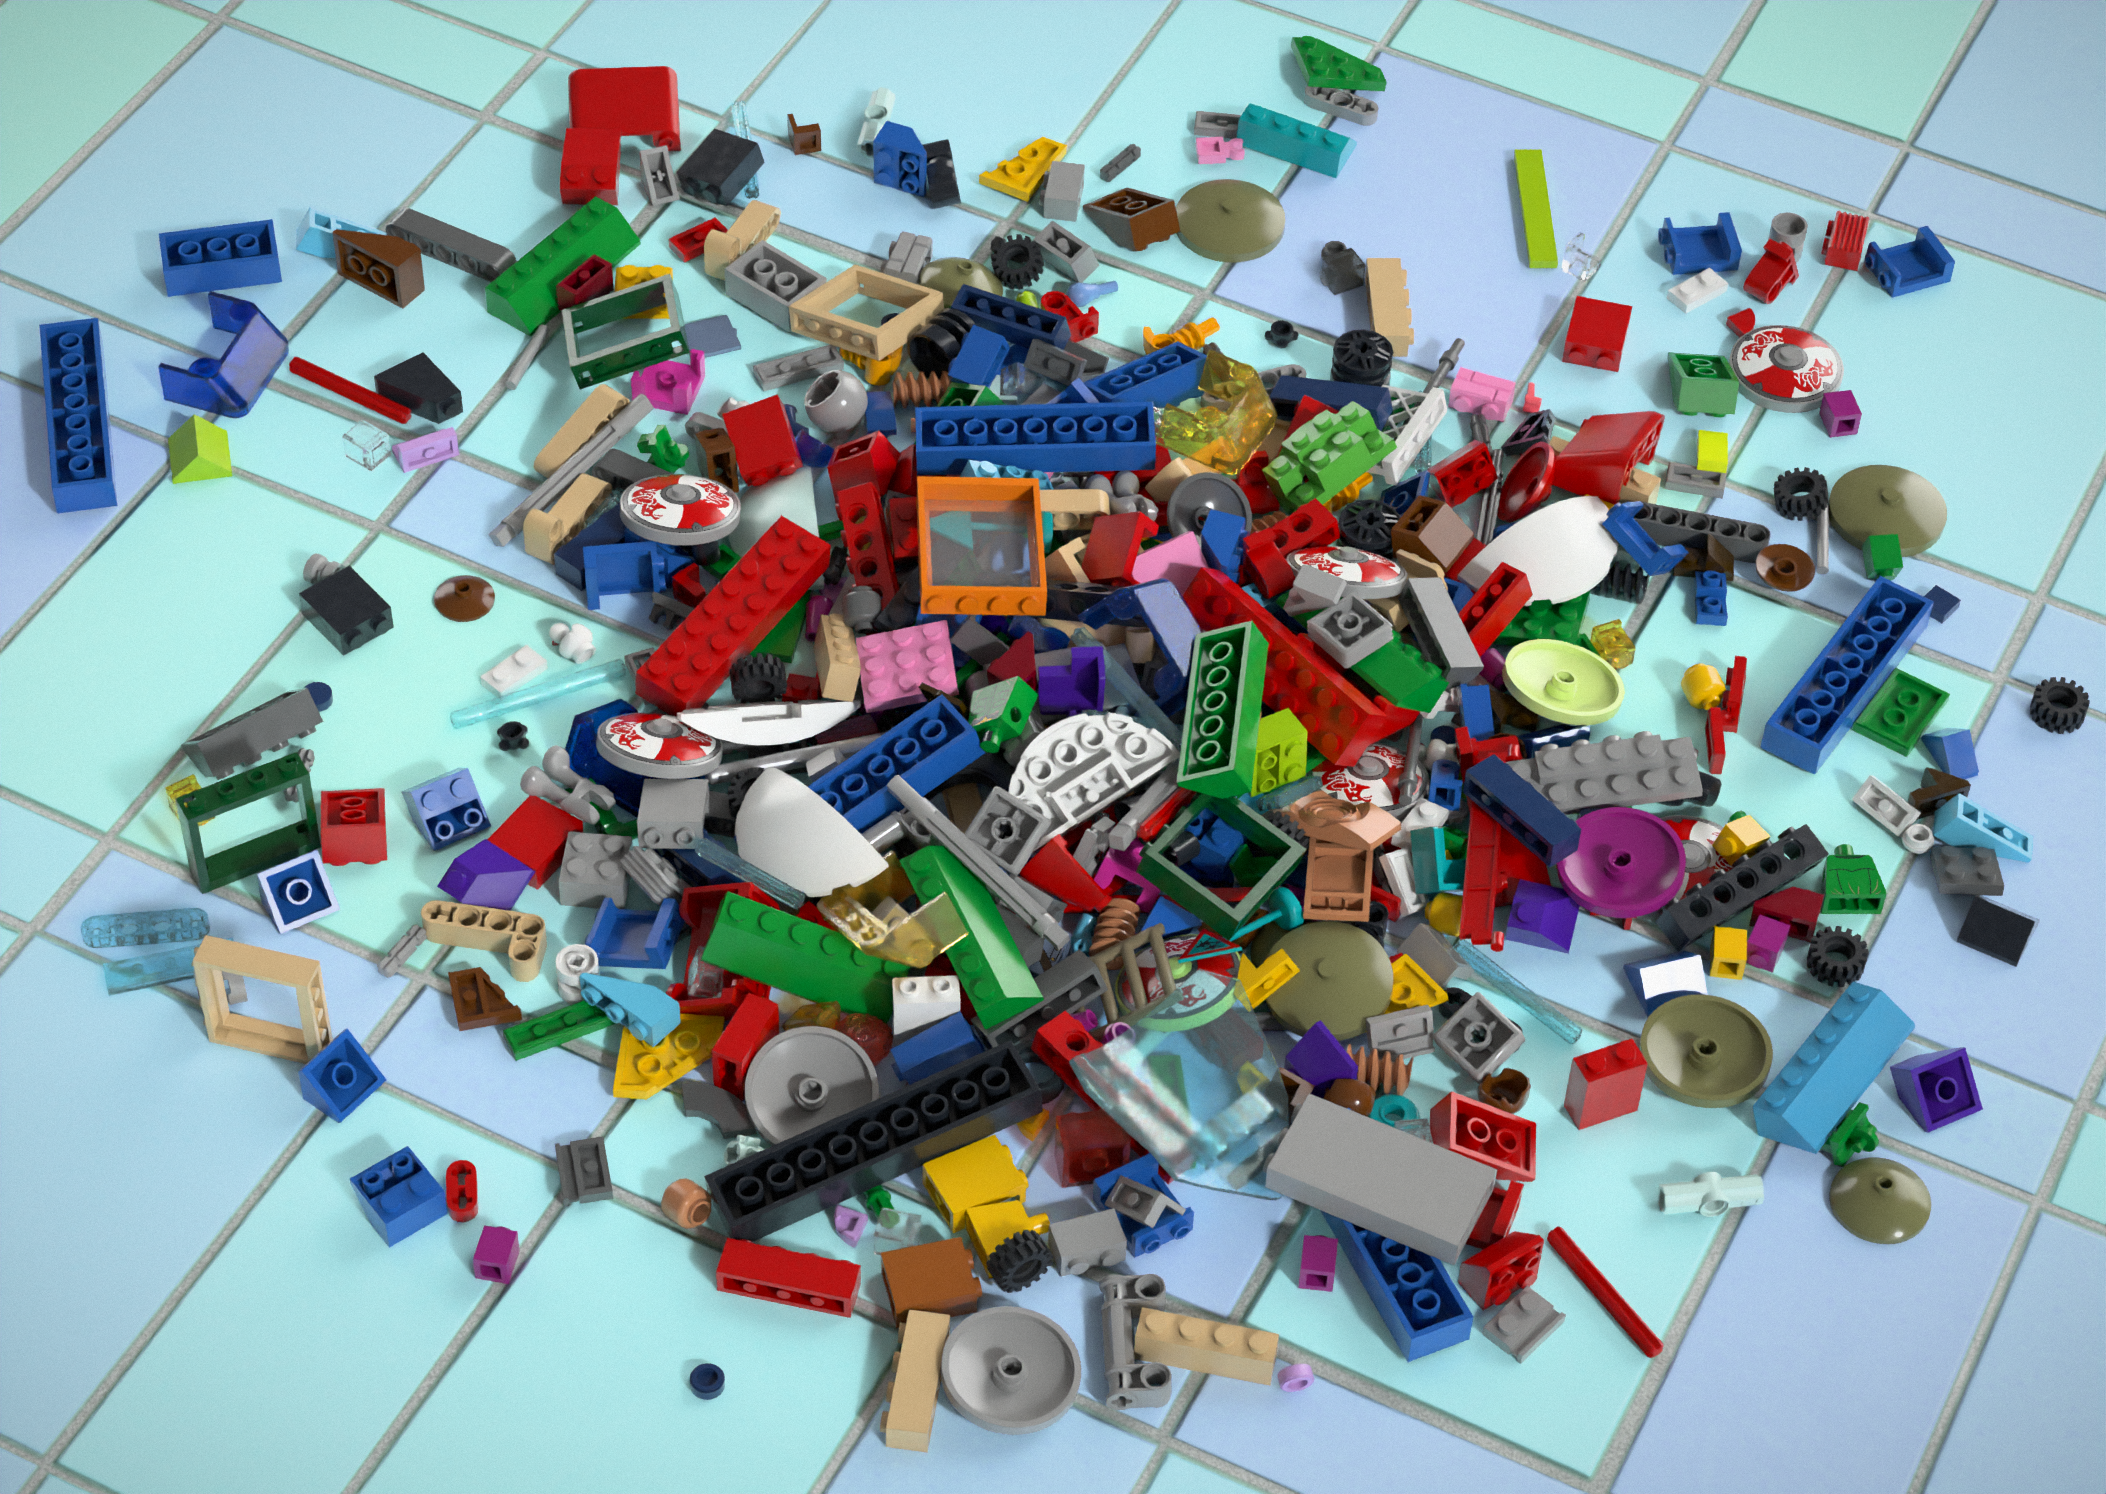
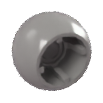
(836, 401)

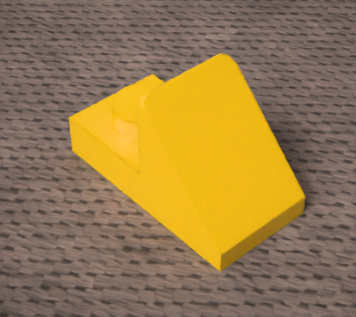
(1267, 978)

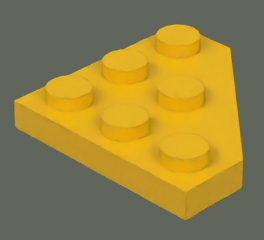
(649, 1069)

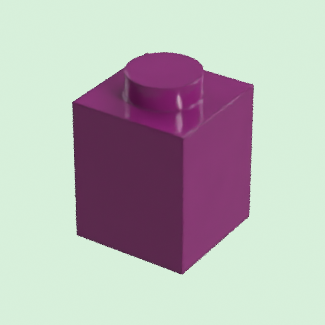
(1840, 413)
(1766, 943)
(496, 1254)
(1318, 1263)

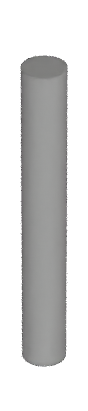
(527, 357)
(1823, 542)

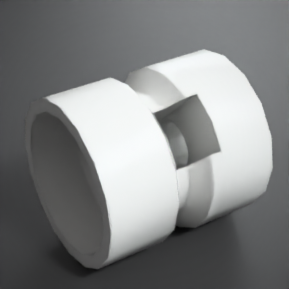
(570, 964)

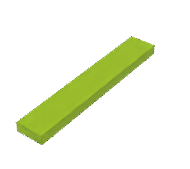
(1535, 208)

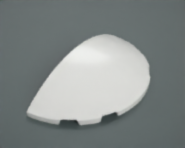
(1557, 547)
(768, 721)
(1086, 768)
(802, 837)

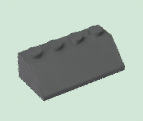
(253, 733)

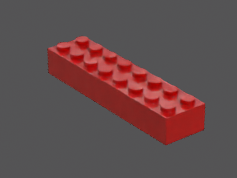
(733, 618)
(1296, 678)

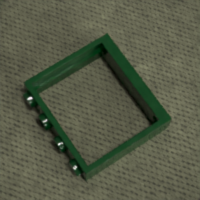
(633, 353)
(259, 852)
(1195, 896)

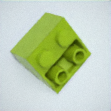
(1279, 752)

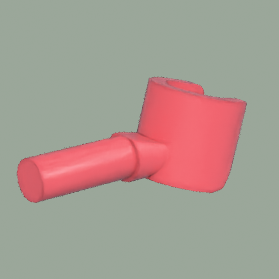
(1532, 403)

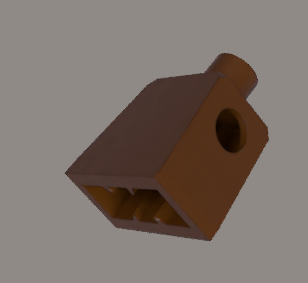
(717, 450)

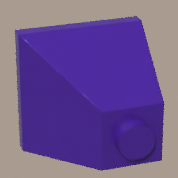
(486, 877)
(1542, 917)
(1320, 1060)
(1937, 1087)

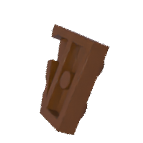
(479, 1000)

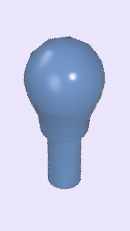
(1084, 293)

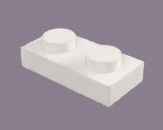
(1697, 290)
(514, 672)
(1886, 806)
(1421, 816)

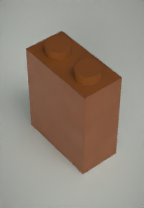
(930, 1279)

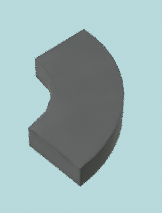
(718, 1107)

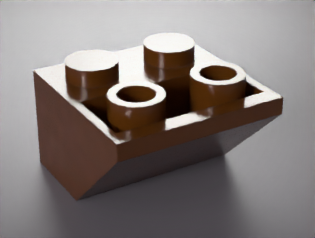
(1431, 532)

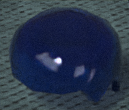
(812, 451)

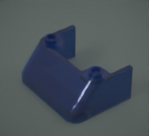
(244, 370)
(1169, 623)

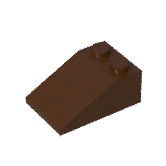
(1134, 217)
(380, 265)

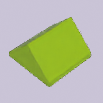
(199, 451)

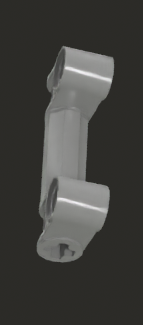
(895, 828)
(1119, 1346)

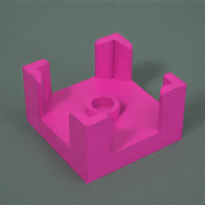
(671, 384)
(1125, 865)

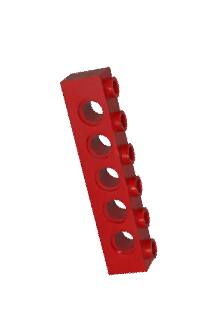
(853, 504)
(1305, 528)
(1054, 1046)

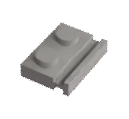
(1092, 844)
(1402, 1032)
(1523, 1324)

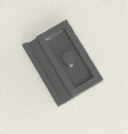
(584, 1171)

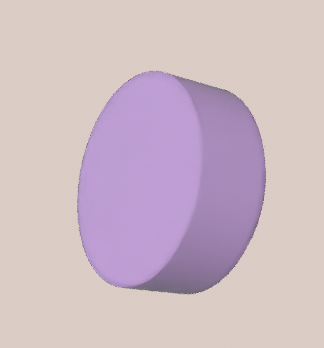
(1295, 1377)

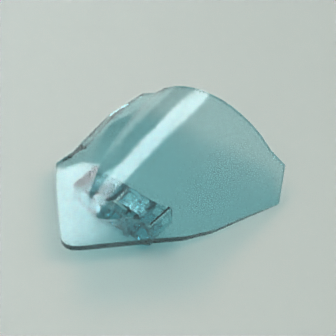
(1196, 1086)

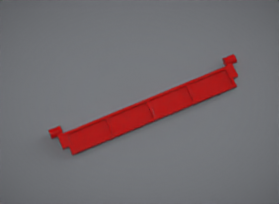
(1482, 871)

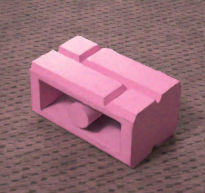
(1481, 394)

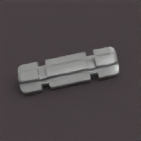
(401, 951)

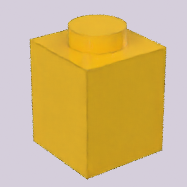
(1740, 838)
(1728, 953)

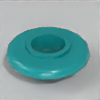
(1396, 1105)

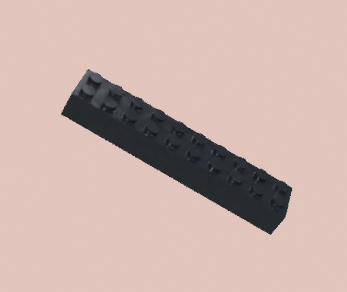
(874, 1143)

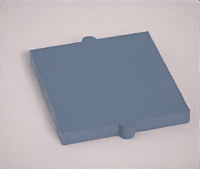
(712, 336)

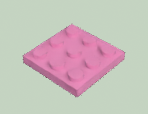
(901, 660)

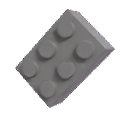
(770, 282)

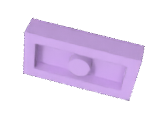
(426, 449)

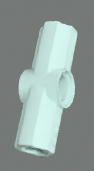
(875, 116)
(1710, 1194)

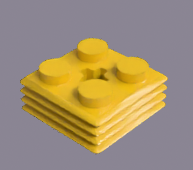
(631, 275)

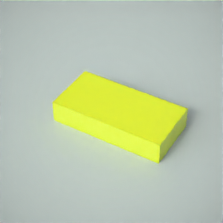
(1712, 451)

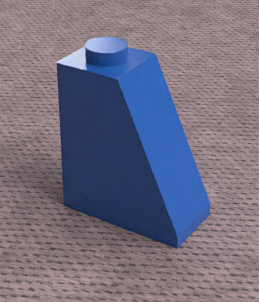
(936, 1049)

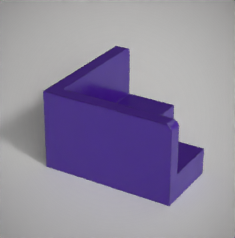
(1073, 685)

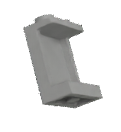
(672, 813)

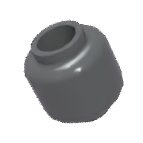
(861, 608)

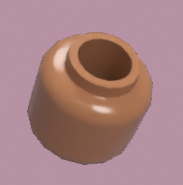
(686, 1203)

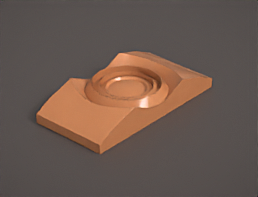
(1340, 821)
(1337, 882)

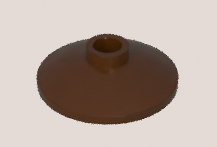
(1785, 567)
(464, 598)

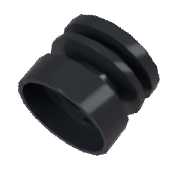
(938, 341)
(1362, 358)
(1368, 527)

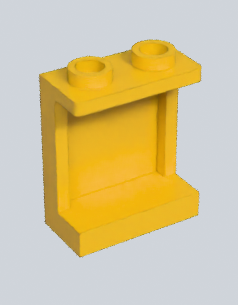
(973, 1178)

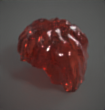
(869, 1033)

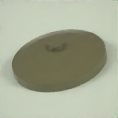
(1230, 220)
(1887, 502)
(1339, 979)
(1706, 1051)

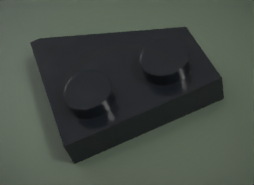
(1534, 429)

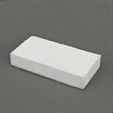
(1400, 875)

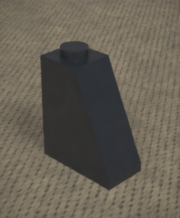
(421, 388)

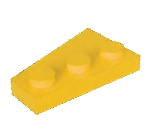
(1026, 171)
(1413, 987)

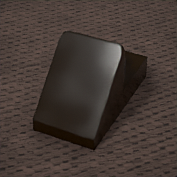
(1712, 558)
(1510, 712)
(1936, 791)

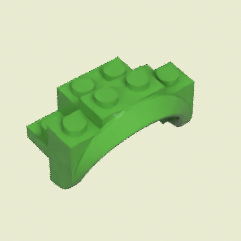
(1330, 452)

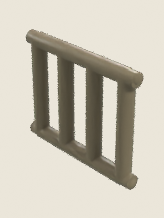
(1126, 950)

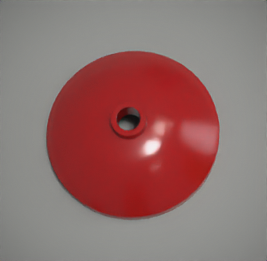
(1527, 483)

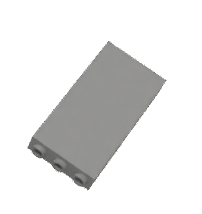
(1380, 1178)

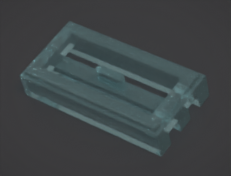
(1289, 793)

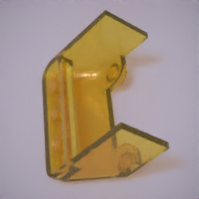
(1218, 437)
(910, 941)

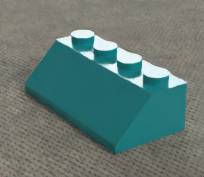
(1294, 140)

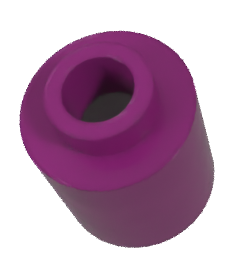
(1492, 670)

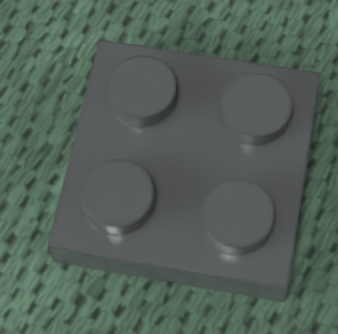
(1967, 871)

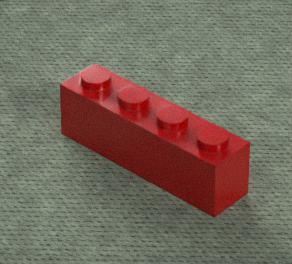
(1495, 605)
(788, 1277)

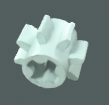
(740, 1149)

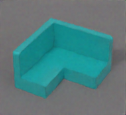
(1430, 865)

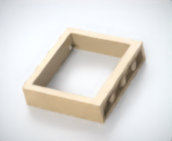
(812, 317)
(270, 966)

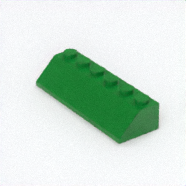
(527, 290)
(1394, 670)
(1223, 711)
(986, 957)
(799, 958)

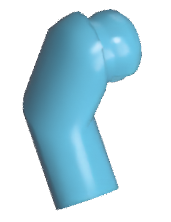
(1081, 936)

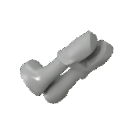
(1123, 494)
(557, 767)

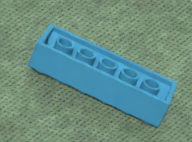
(1832, 1069)

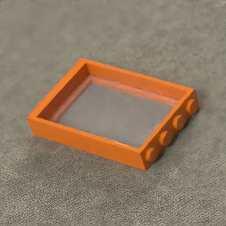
(980, 546)

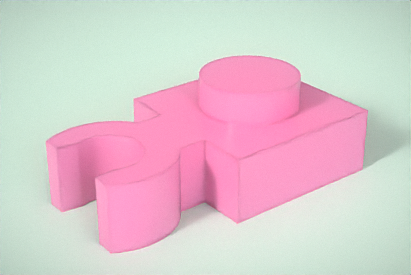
(1214, 150)

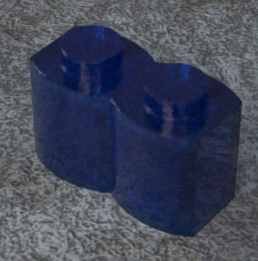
(1045, 635)

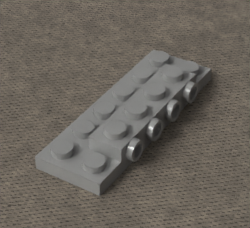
(1613, 772)

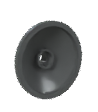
(1198, 495)

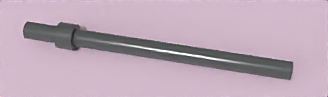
(1446, 363)
(1408, 780)

